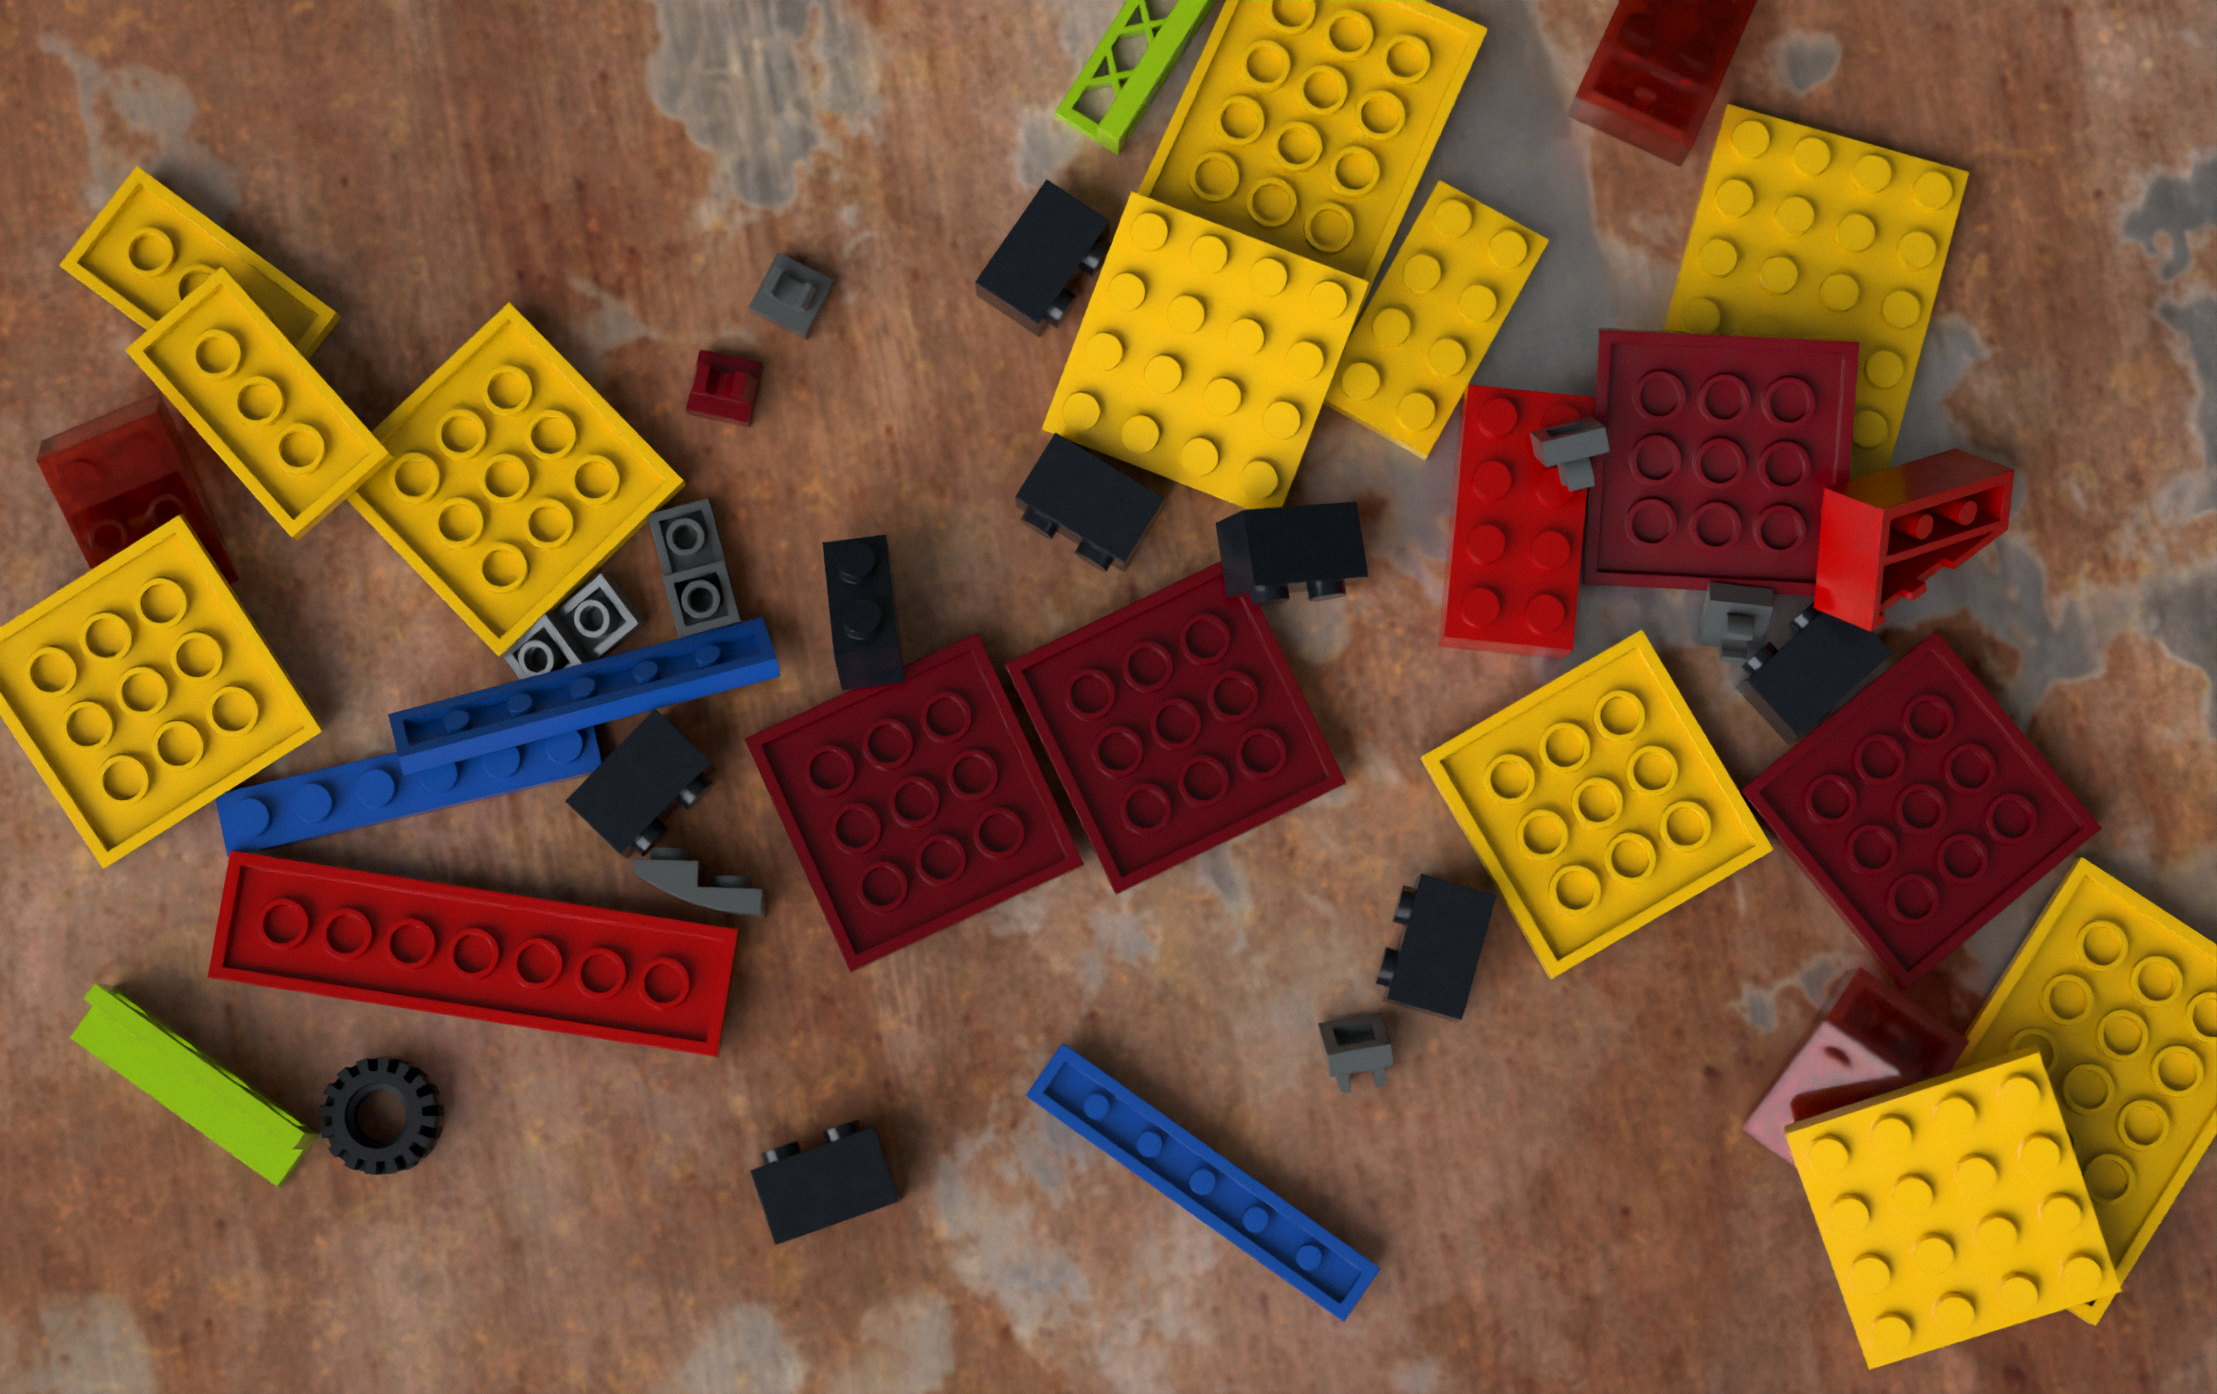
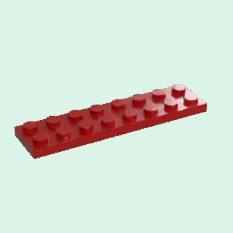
(474, 954)

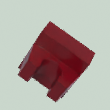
(724, 388)

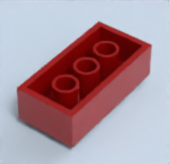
(1512, 529)

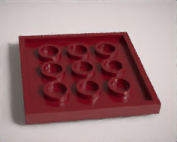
(1716, 457)
(1174, 726)
(914, 803)
(1919, 810)

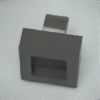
(792, 296)
(1569, 448)
(1735, 619)
(1355, 1047)

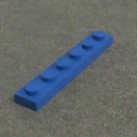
(583, 695)
(379, 793)
(1203, 1182)

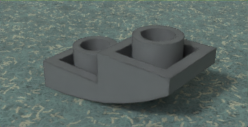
(694, 567)
(579, 631)
(684, 879)

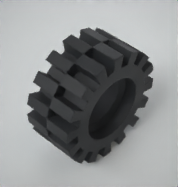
(342, 1109)

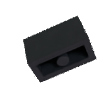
(1044, 259)
(1088, 504)
(1291, 551)
(863, 612)
(1810, 671)
(643, 786)
(1436, 947)
(824, 1183)

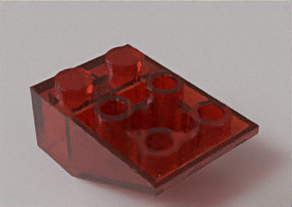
(1660, 71)
(126, 480)
(1853, 1050)

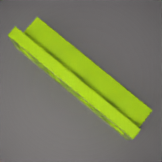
(1141, 83)
(193, 1084)

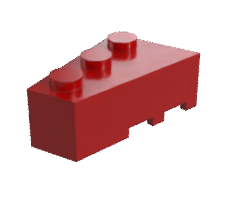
(1902, 527)

